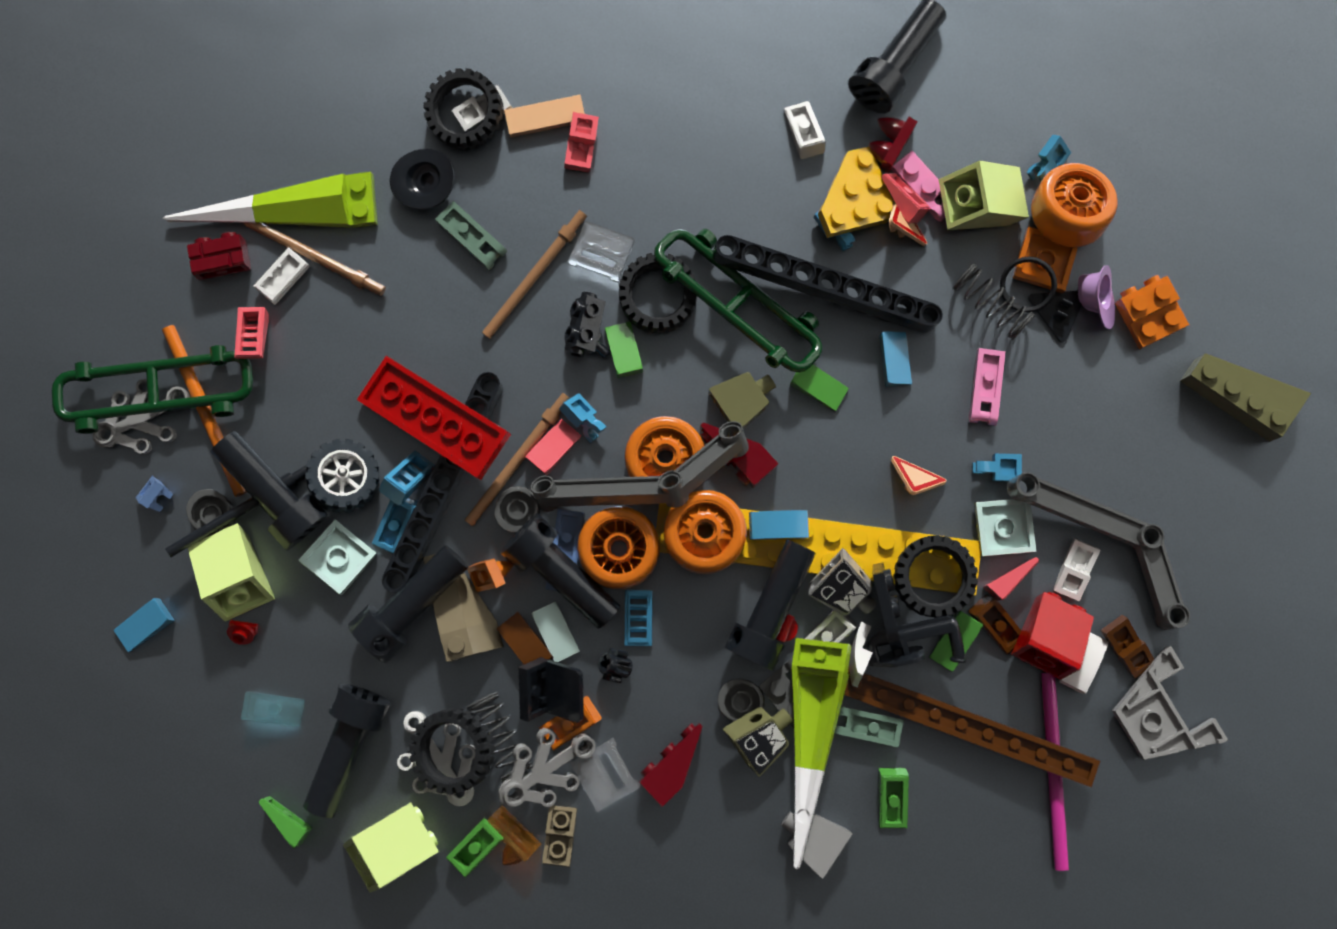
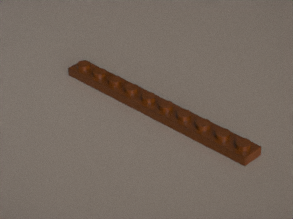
(974, 729)

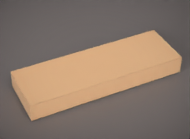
(542, 115)

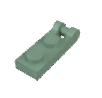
(470, 235)
(870, 727)

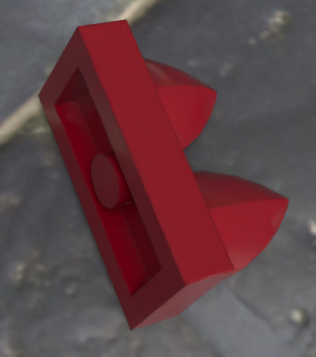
(899, 132)

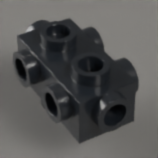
(584, 329)

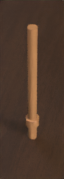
(566, 235)
(357, 278)
(549, 418)

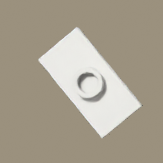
(281, 276)

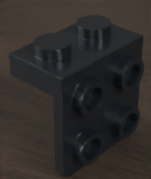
(550, 689)

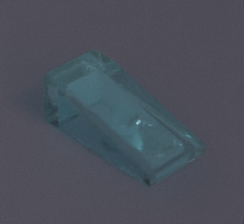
(272, 709)

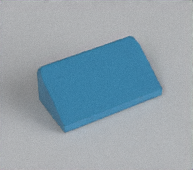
(895, 358)

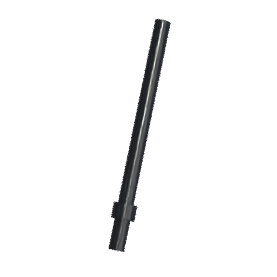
(289, 479)

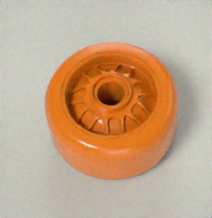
(1074, 205)
(656, 436)
(613, 526)
(708, 554)

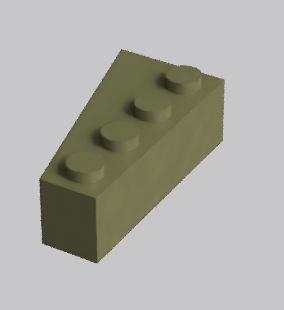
(1246, 395)

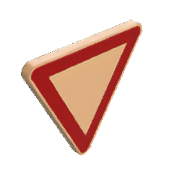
(898, 223)
(916, 478)

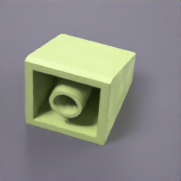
(983, 196)
(229, 573)
(391, 847)

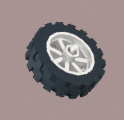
(331, 453)

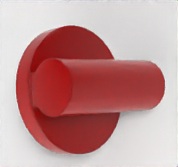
(788, 629)
(242, 632)

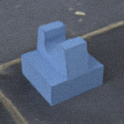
(150, 492)

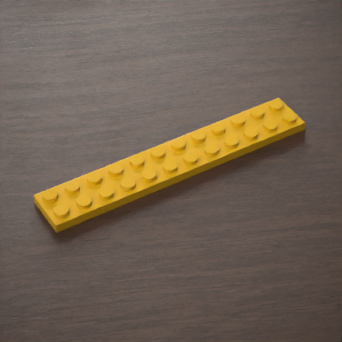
(863, 543)

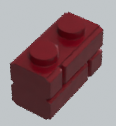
(218, 256)

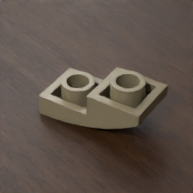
(559, 836)

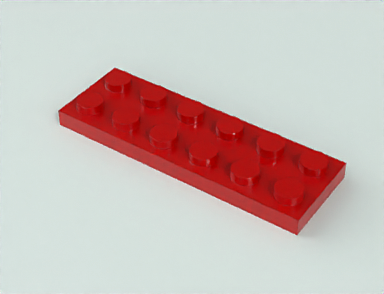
(434, 417)

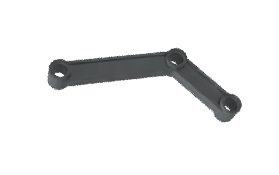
(669, 488)
(1119, 526)

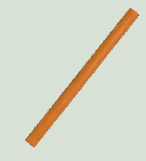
(195, 389)

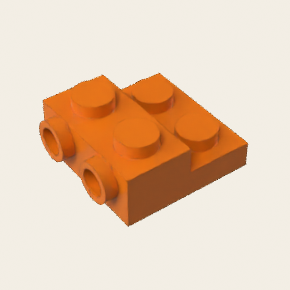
(1151, 311)

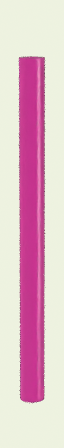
(1055, 781)

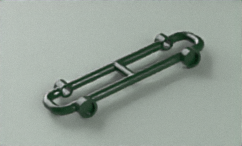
(703, 244)
(87, 420)

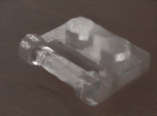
(604, 244)
(597, 779)

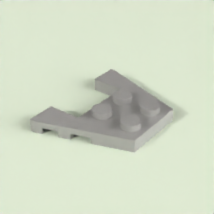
(1152, 718)

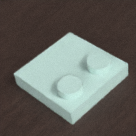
(1004, 527)
(337, 557)

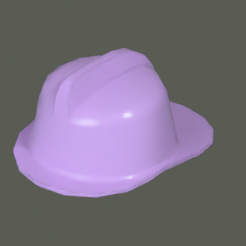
(1097, 295)

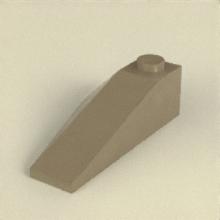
(464, 621)

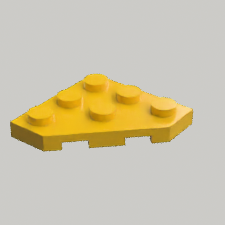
(856, 196)

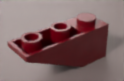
(752, 466)
(670, 772)

